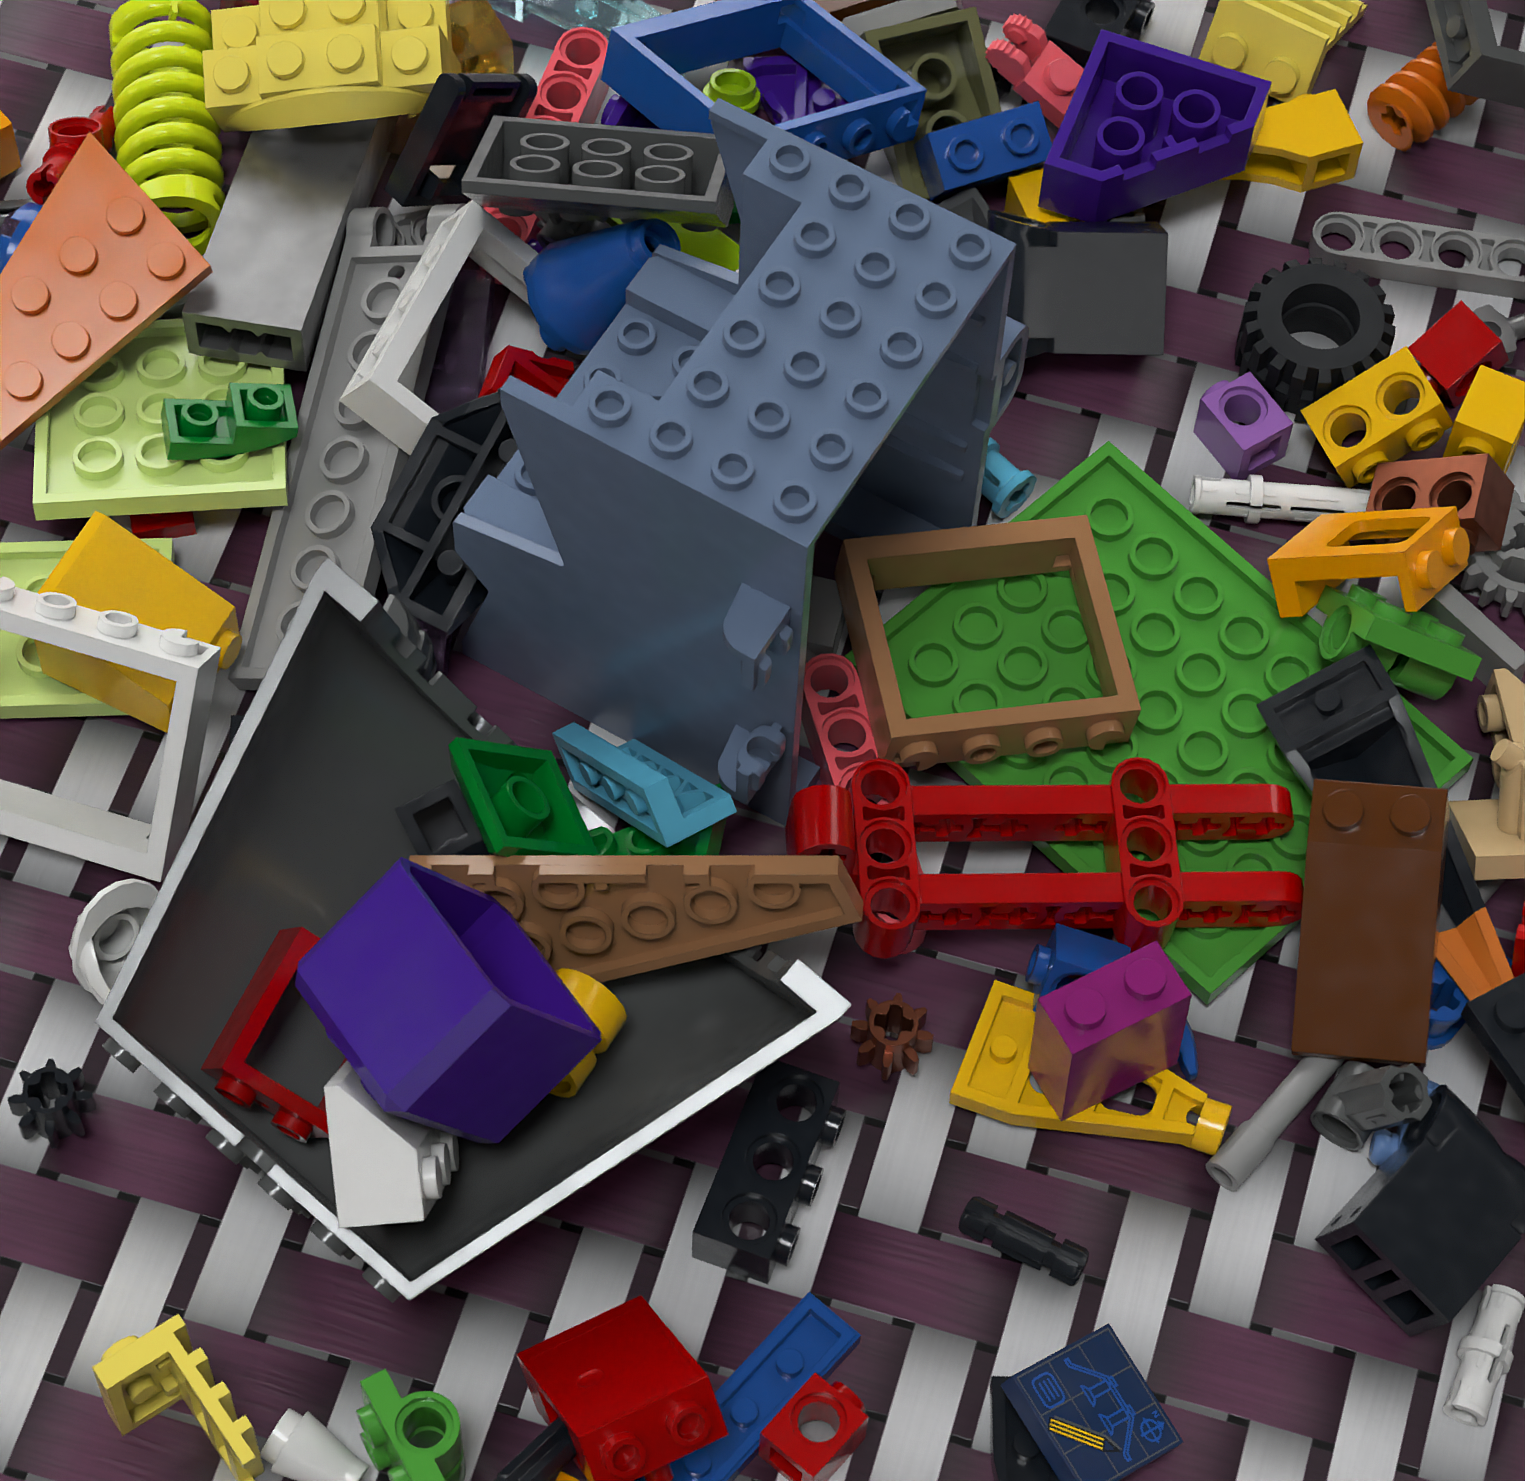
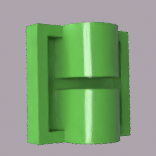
(1410, 645)
(410, 1434)

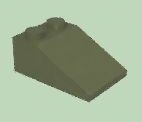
(949, 61)

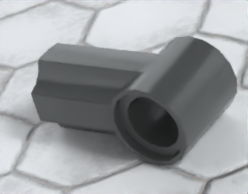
(1368, 1101)

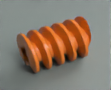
(1415, 102)

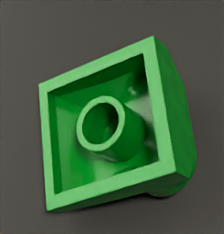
(519, 799)

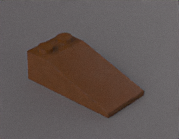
(1370, 921)

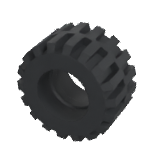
(1317, 301)

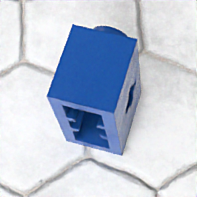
(983, 150)

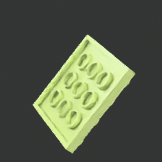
(108, 446)

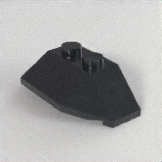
(418, 516)

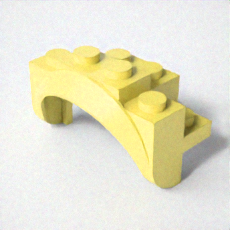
(324, 61)

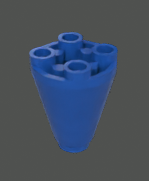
(583, 280)

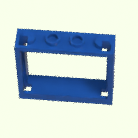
(650, 55)

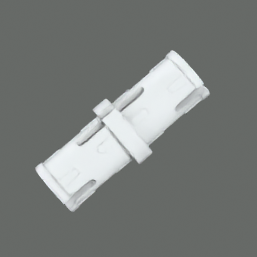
(1484, 1355)

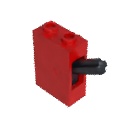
(616, 1400)

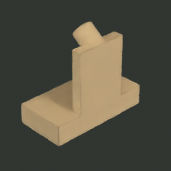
(1495, 828)

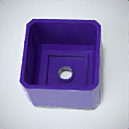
(444, 1005)

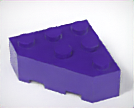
(1148, 129)

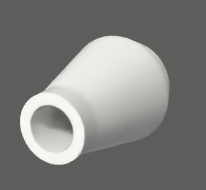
(309, 1452)

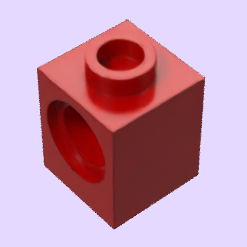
(1455, 350)
(805, 1460)

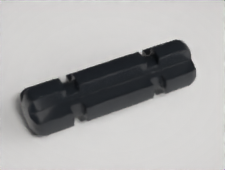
(1023, 1240)

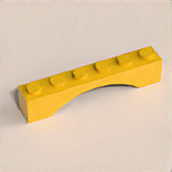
(1298, 148)

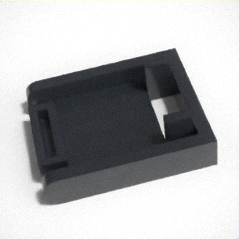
(451, 132)

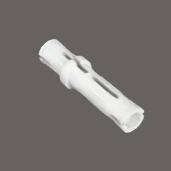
(1271, 500)

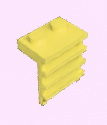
(1278, 39)
(159, 1370)

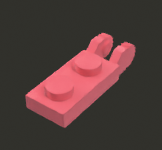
(1047, 78)

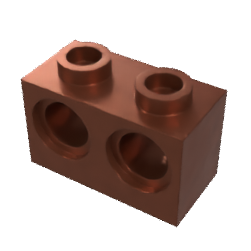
(1467, 481)

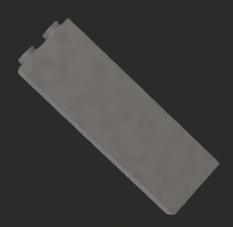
(283, 241)

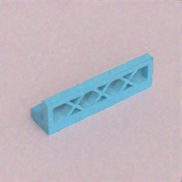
(641, 785)

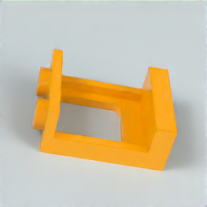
(1323, 555)

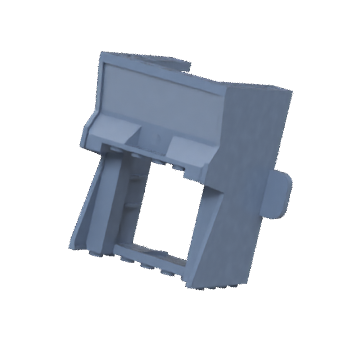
(675, 488)

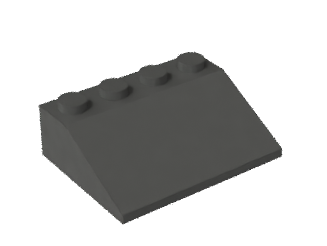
(600, 173)

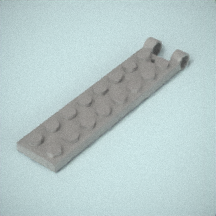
(338, 461)

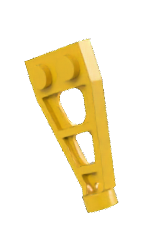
(997, 1085)

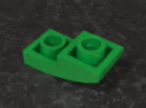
(245, 422)

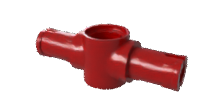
(64, 141)

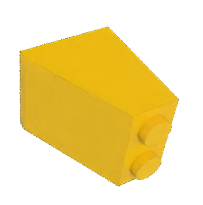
(121, 573)

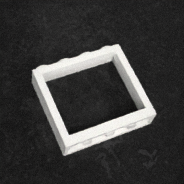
(374, 386)
(120, 639)

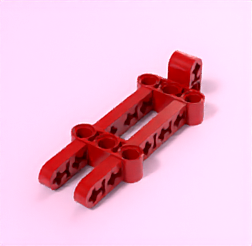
(846, 824)

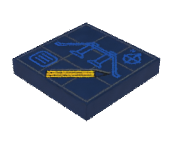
(1092, 1410)

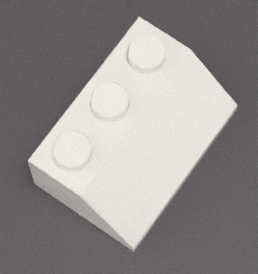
(382, 1162)

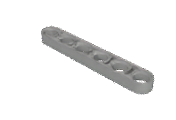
(1425, 245)

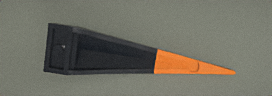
(1356, 729)

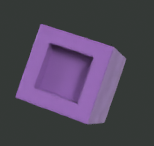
(1242, 447)

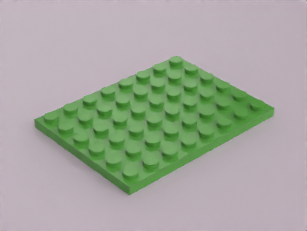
(1201, 658)

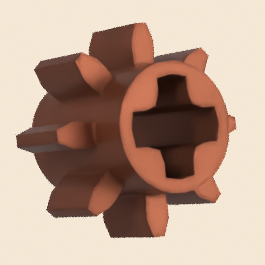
(897, 1018)

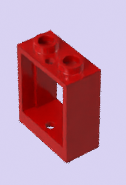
(226, 1059)

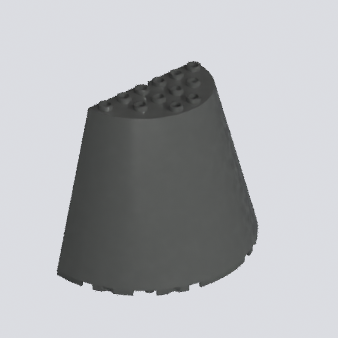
(294, 841)

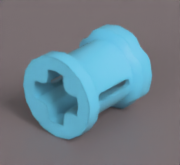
(1004, 483)

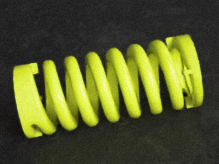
(177, 127)

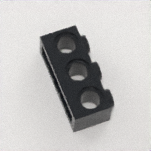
(760, 1139)

